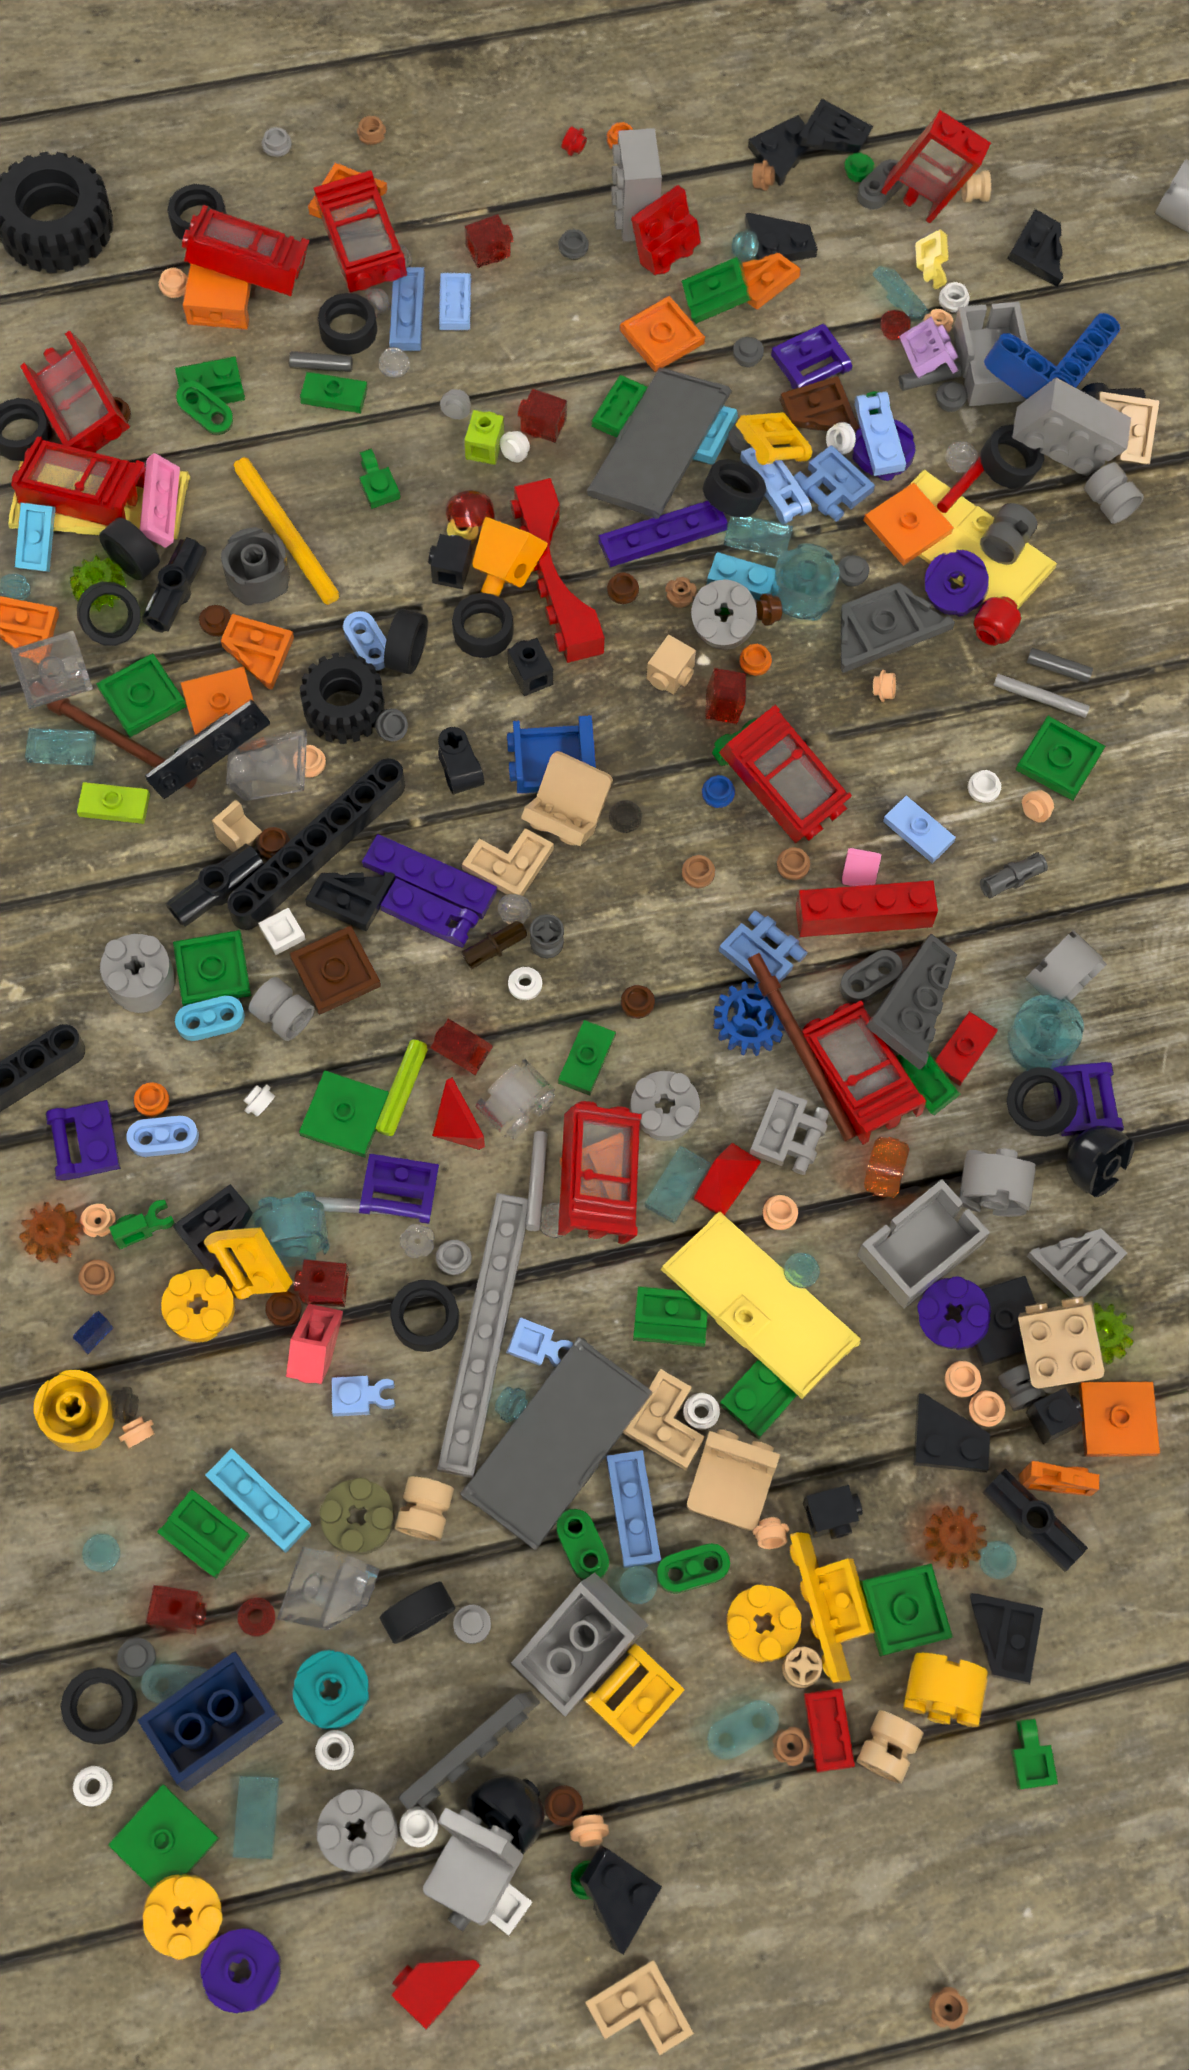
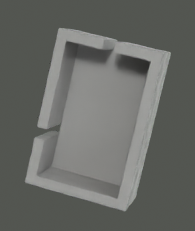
(635, 176)
(975, 343)
(1071, 427)
(922, 1244)

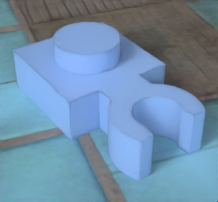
(534, 1343)
(354, 1395)

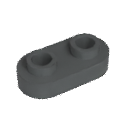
(875, 180)
(868, 976)

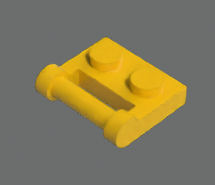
(773, 429)
(256, 1257)
(643, 1704)

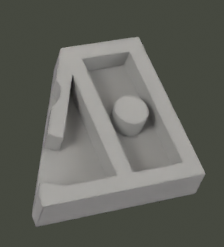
(1079, 1262)

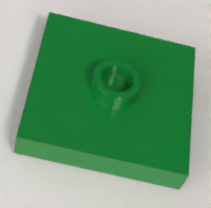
(141, 695)
(1060, 758)
(212, 967)
(344, 1114)
(906, 1609)
(163, 1838)

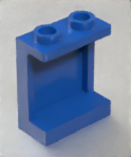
(536, 745)

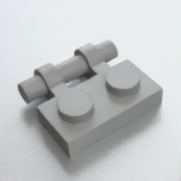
(779, 1127)

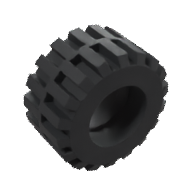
(342, 675)

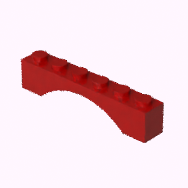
(576, 623)

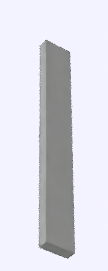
(484, 1337)

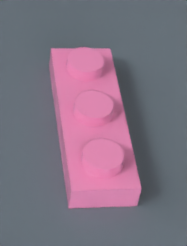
(159, 500)

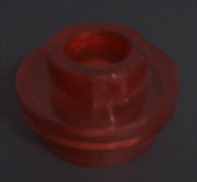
(890, 328)
(264, 1625)

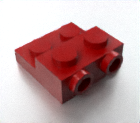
(665, 231)

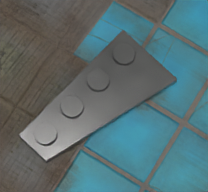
(912, 1005)
(479, 1743)

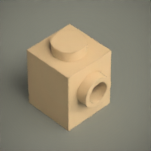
(671, 665)

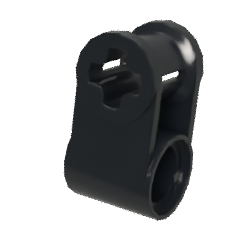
(459, 764)

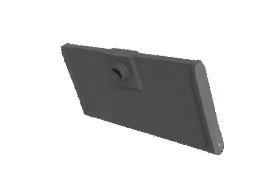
(658, 442)
(556, 1443)

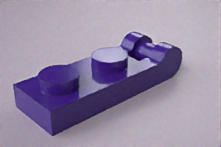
(428, 912)

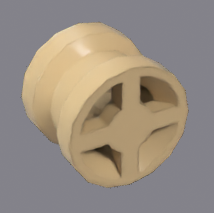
(977, 187)
(809, 1661)

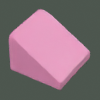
(860, 867)

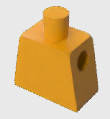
(505, 555)

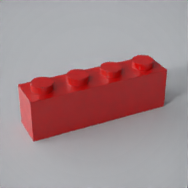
(866, 908)

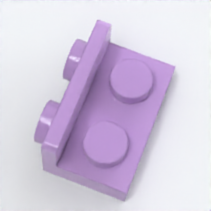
(929, 347)

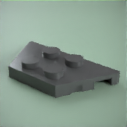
(886, 624)

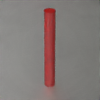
(960, 487)

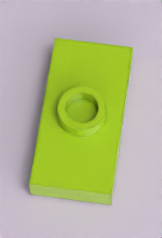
(113, 803)

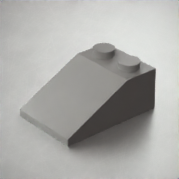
(579, 1643)

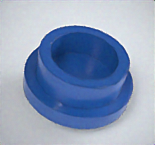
(718, 791)

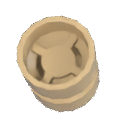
(424, 1508)
(896, 1734)

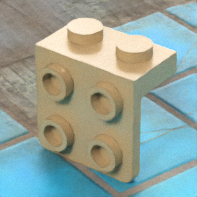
(569, 799)
(1061, 1343)
(732, 1480)

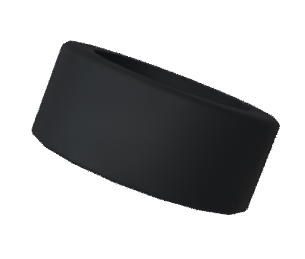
(188, 197)
(347, 304)
(22, 409)
(999, 469)
(729, 500)
(129, 548)
(120, 591)
(482, 604)
(405, 641)
(1019, 1090)
(417, 1289)
(417, 1612)
(74, 1691)

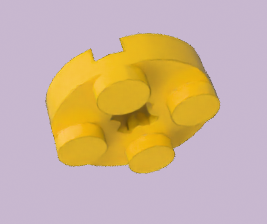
(212, 1319)
(768, 1645)
(205, 1918)

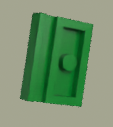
(716, 290)
(217, 376)
(669, 1318)
(758, 1399)
(203, 1533)

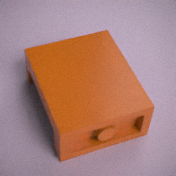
(216, 299)

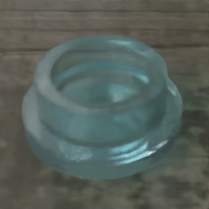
(745, 245)
(14, 587)
(801, 1270)
(511, 1403)
(101, 1553)
(998, 1560)
(638, 1585)

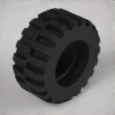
(57, 242)

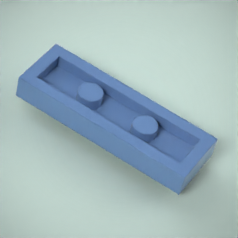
(407, 310)
(633, 1509)

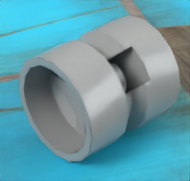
(1113, 492)
(276, 1005)

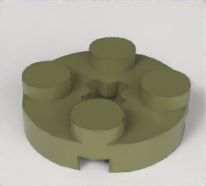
(336, 1511)

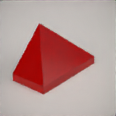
(455, 1119)
(726, 1179)

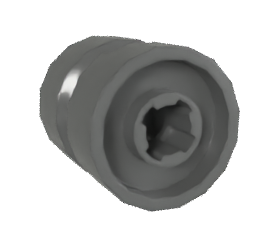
(1008, 533)

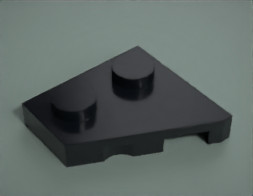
(834, 129)
(781, 236)
(1040, 248)
(350, 896)
(219, 1213)
(948, 1439)
(1008, 1636)
(619, 1895)

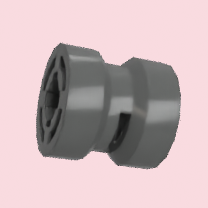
(546, 928)
(1019, 1386)

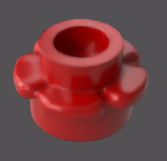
(574, 141)

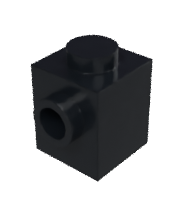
(450, 561)
(530, 666)
(1055, 1415)
(833, 1512)

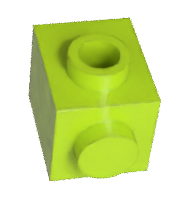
(484, 437)

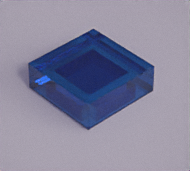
(92, 1332)

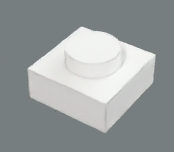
(282, 931)
(510, 1909)

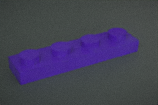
(662, 533)
(430, 875)

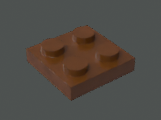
(335, 970)

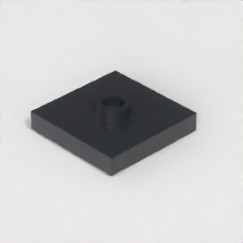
(1004, 1331)

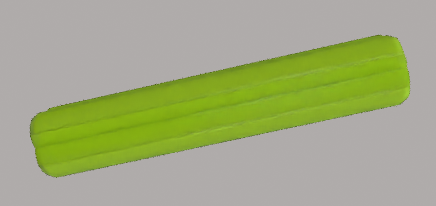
(401, 1087)

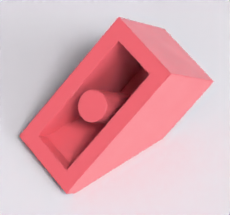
(313, 1344)

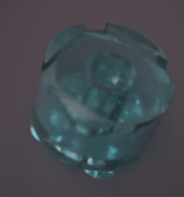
(806, 581)
(1032, 1025)
(293, 1227)

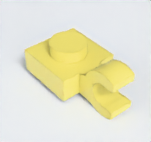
(930, 254)

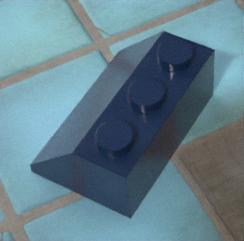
(209, 1721)

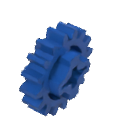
(742, 1032)

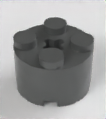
(255, 566)

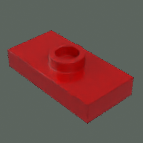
(965, 1047)
(829, 1730)

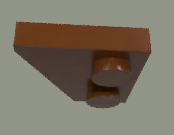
(818, 405)

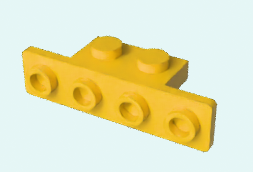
(835, 1603)

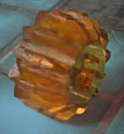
(886, 1167)
(49, 1218)
(941, 1537)

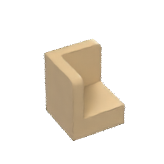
(235, 828)

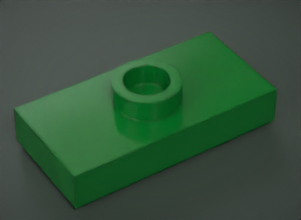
(333, 392)
(618, 405)
(586, 1057)
(931, 1083)

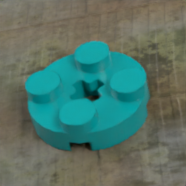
(325, 1711)

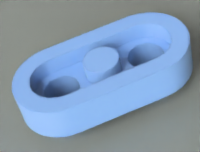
(369, 642)
(163, 1135)

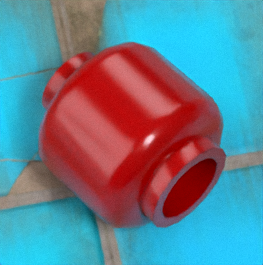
(997, 620)

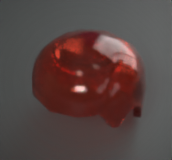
(469, 508)

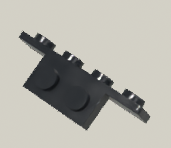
(207, 748)

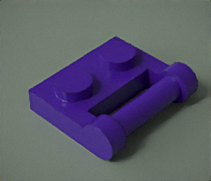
(808, 350)
(1085, 1116)
(94, 1136)
(399, 1178)

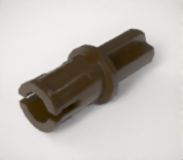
(494, 944)

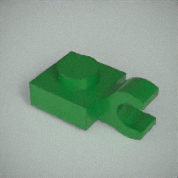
(377, 484)
(135, 1228)
(1033, 1763)

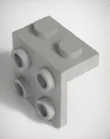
(472, 1867)

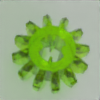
(93, 573)
(1117, 1338)

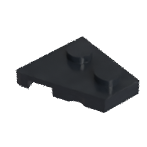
(780, 147)

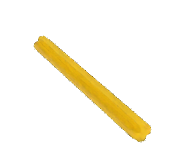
(286, 531)

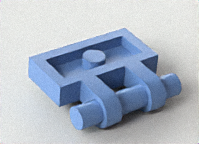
(840, 477)
(745, 943)

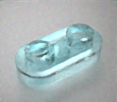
(177, 1676)
(742, 1731)

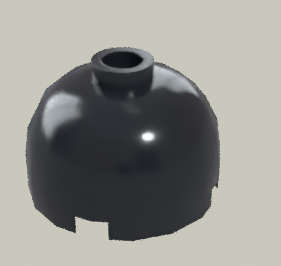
(1096, 1158)
(510, 1806)

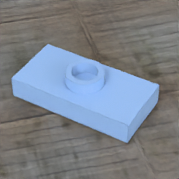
(455, 301)
(919, 829)

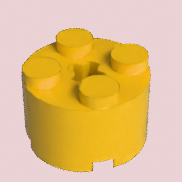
(64, 1393)
(946, 1689)

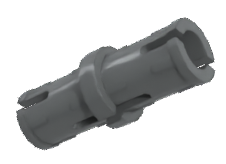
(1013, 875)

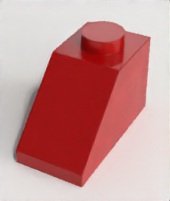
(431, 1987)

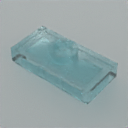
(900, 293)
(758, 535)
(60, 746)
(677, 1184)
(256, 1817)

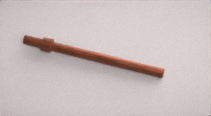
(64, 707)
(771, 988)

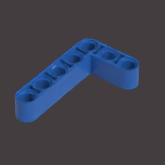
(1029, 371)

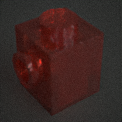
(488, 240)
(542, 415)
(725, 695)
(461, 1046)
(322, 1283)
(176, 1610)

